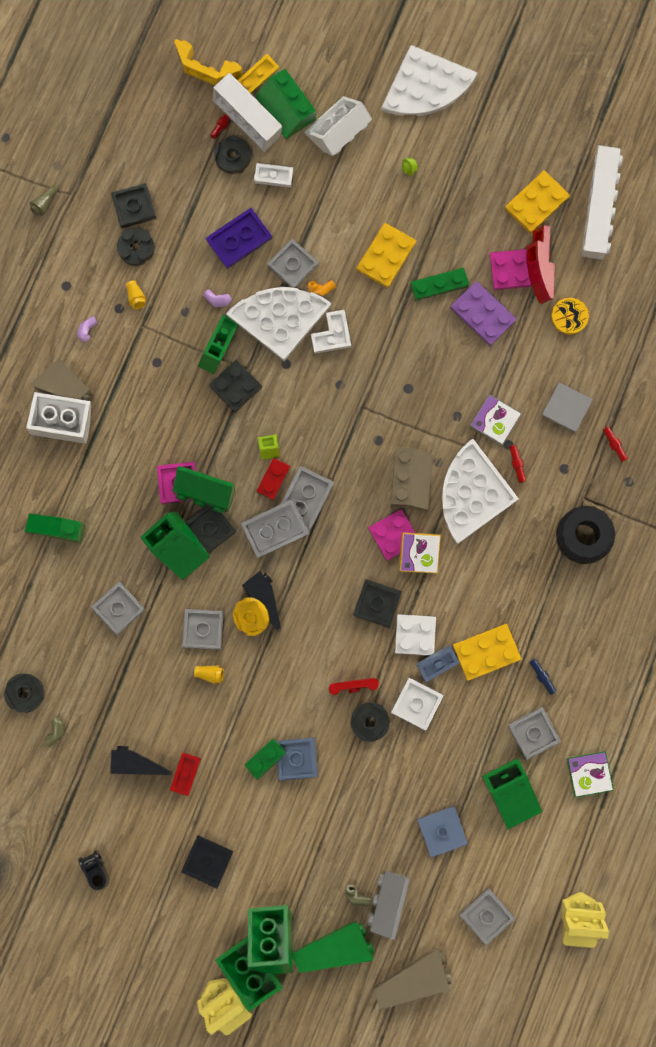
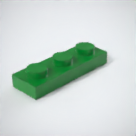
(439, 284)

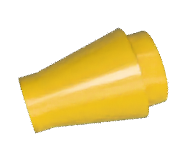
(135, 296)
(211, 674)

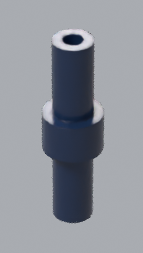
(542, 676)

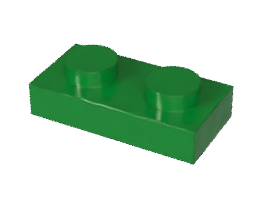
(265, 759)

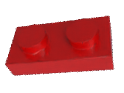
(273, 479)
(185, 774)

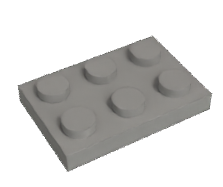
(309, 494)
(275, 528)

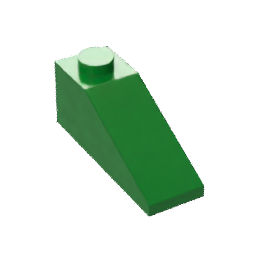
(218, 344)
(55, 527)

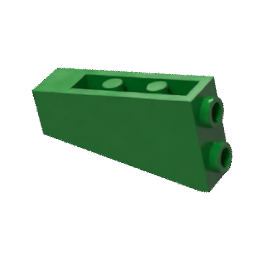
(335, 949)

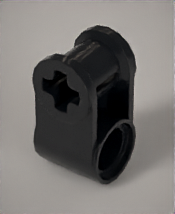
(93, 869)

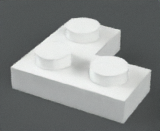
(336, 337)

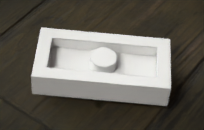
(273, 175)

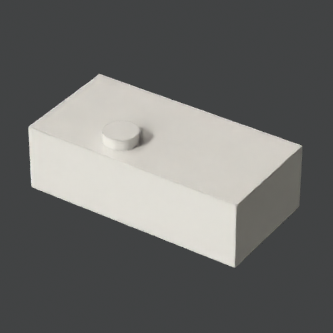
(247, 112)

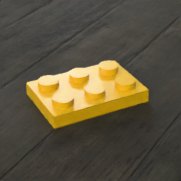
(537, 202)
(386, 255)
(486, 652)

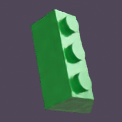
(286, 103)
(203, 489)
(270, 939)
(250, 985)

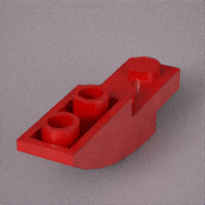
(539, 268)

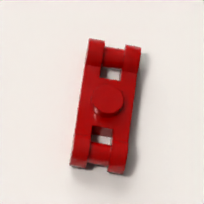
(353, 686)

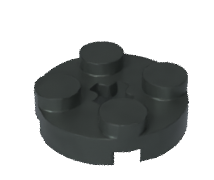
(238, 163)
(132, 236)
(14, 687)
(381, 722)

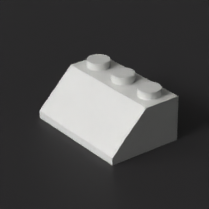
(339, 125)
(59, 418)

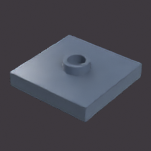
(300, 759)
(442, 831)

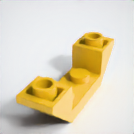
(207, 74)

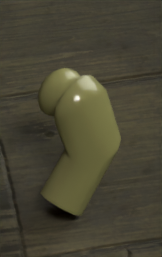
(57, 731)
(354, 896)

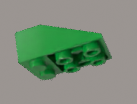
(175, 545)
(512, 793)

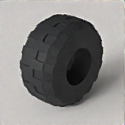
(595, 519)

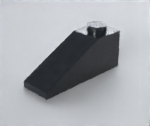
(261, 589)
(130, 762)

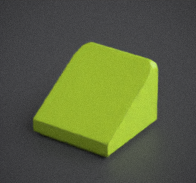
(268, 447)

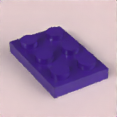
(239, 238)

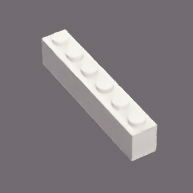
(600, 203)

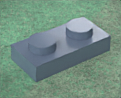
(437, 663)

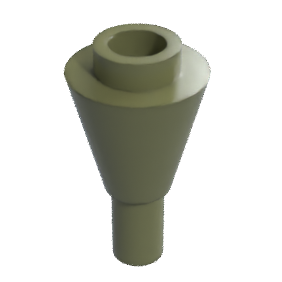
(40, 204)

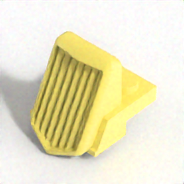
(583, 921)
(222, 1007)

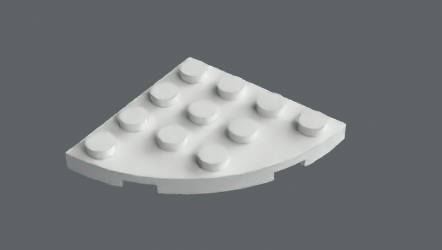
(426, 84)
(279, 317)
(473, 492)

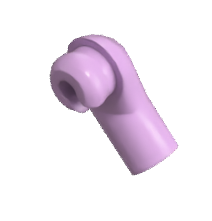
(217, 301)
(84, 327)

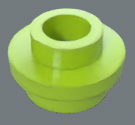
(409, 166)

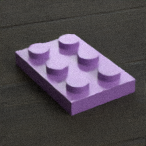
(483, 313)

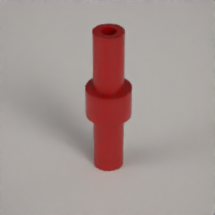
(221, 125)
(615, 444)
(517, 463)

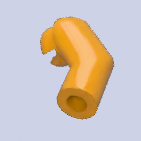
(321, 290)

